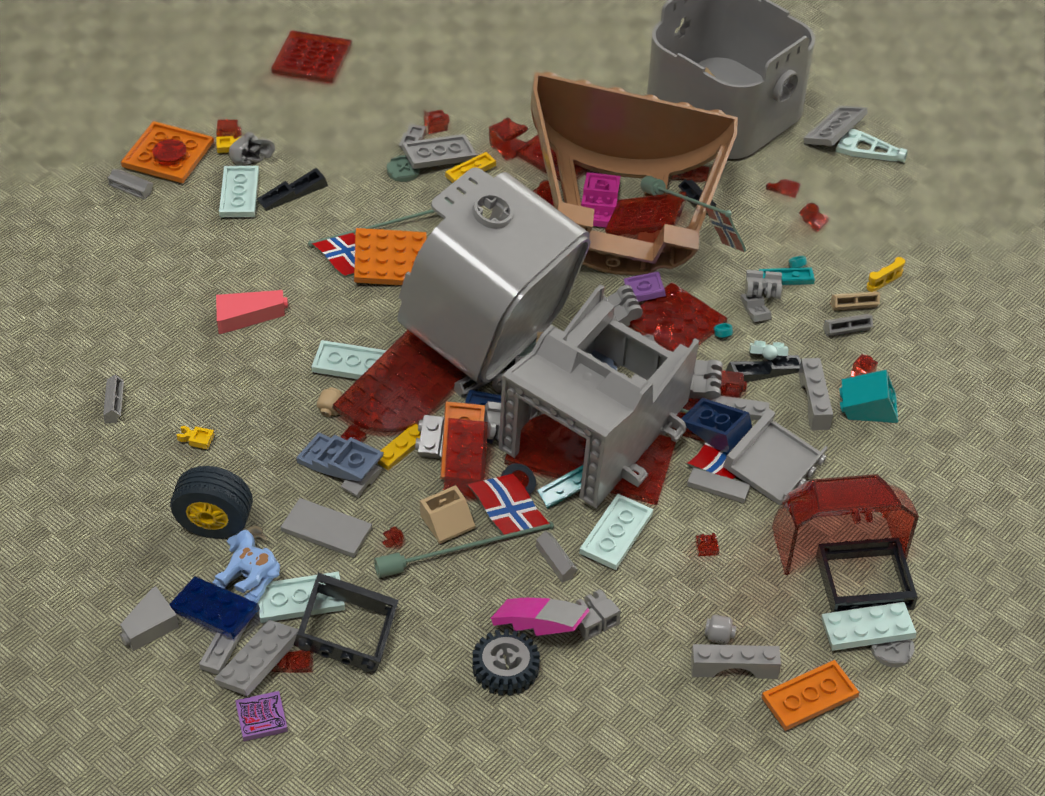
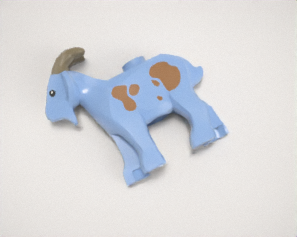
(252, 562)

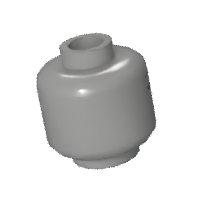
(720, 629)

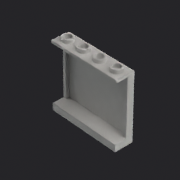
(773, 459)

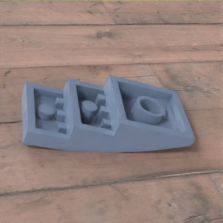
(339, 457)

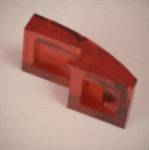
(697, 175)
(295, 662)

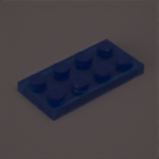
(214, 607)

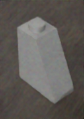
(148, 621)

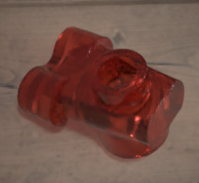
(812, 215)

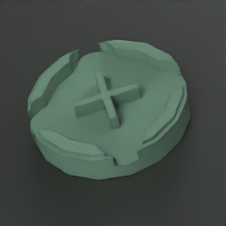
(401, 169)

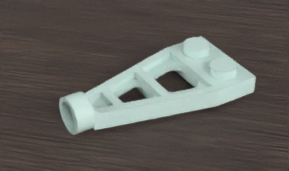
(849, 142)

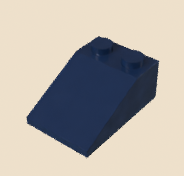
(718, 424)

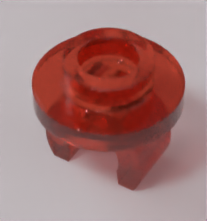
(394, 537)

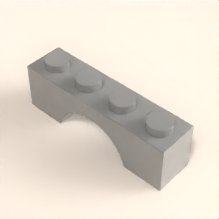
(819, 404)
(712, 659)

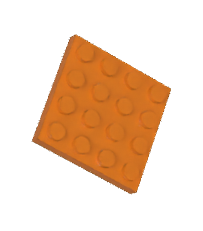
(141, 155)
(385, 255)

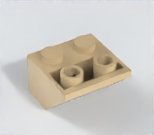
(447, 514)

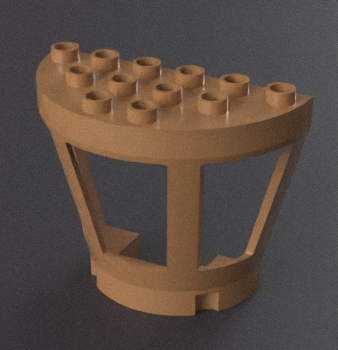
(633, 139)

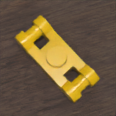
(886, 275)

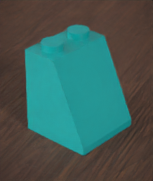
(869, 398)

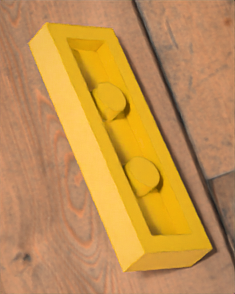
(482, 161)
(399, 447)

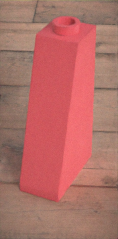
(248, 309)

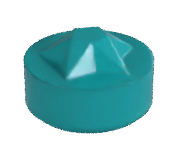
(797, 262)
(723, 330)

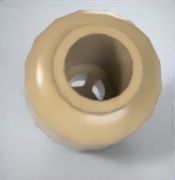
(326, 401)

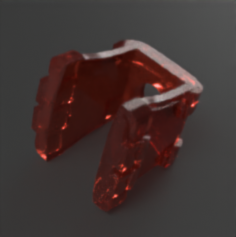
(503, 137)

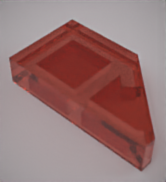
(785, 187)

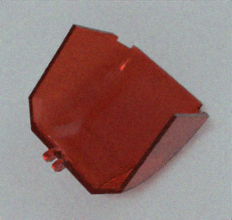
(843, 497)

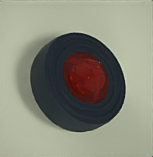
(523, 474)

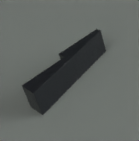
(287, 192)
(767, 368)

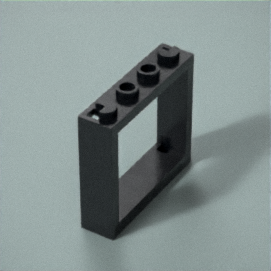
(861, 549)
(354, 595)

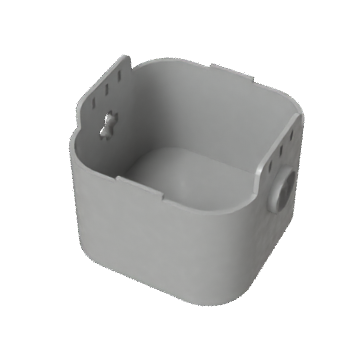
(752, 51)
(494, 281)

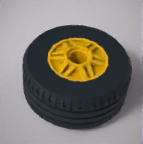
(211, 502)

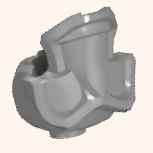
(250, 149)

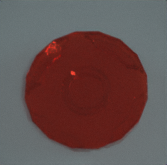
(169, 152)

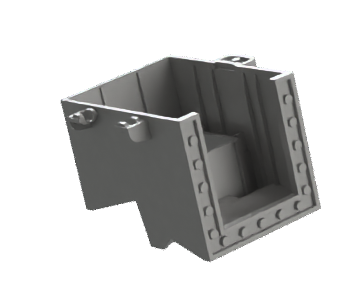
(596, 401)

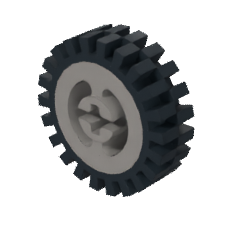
(490, 665)

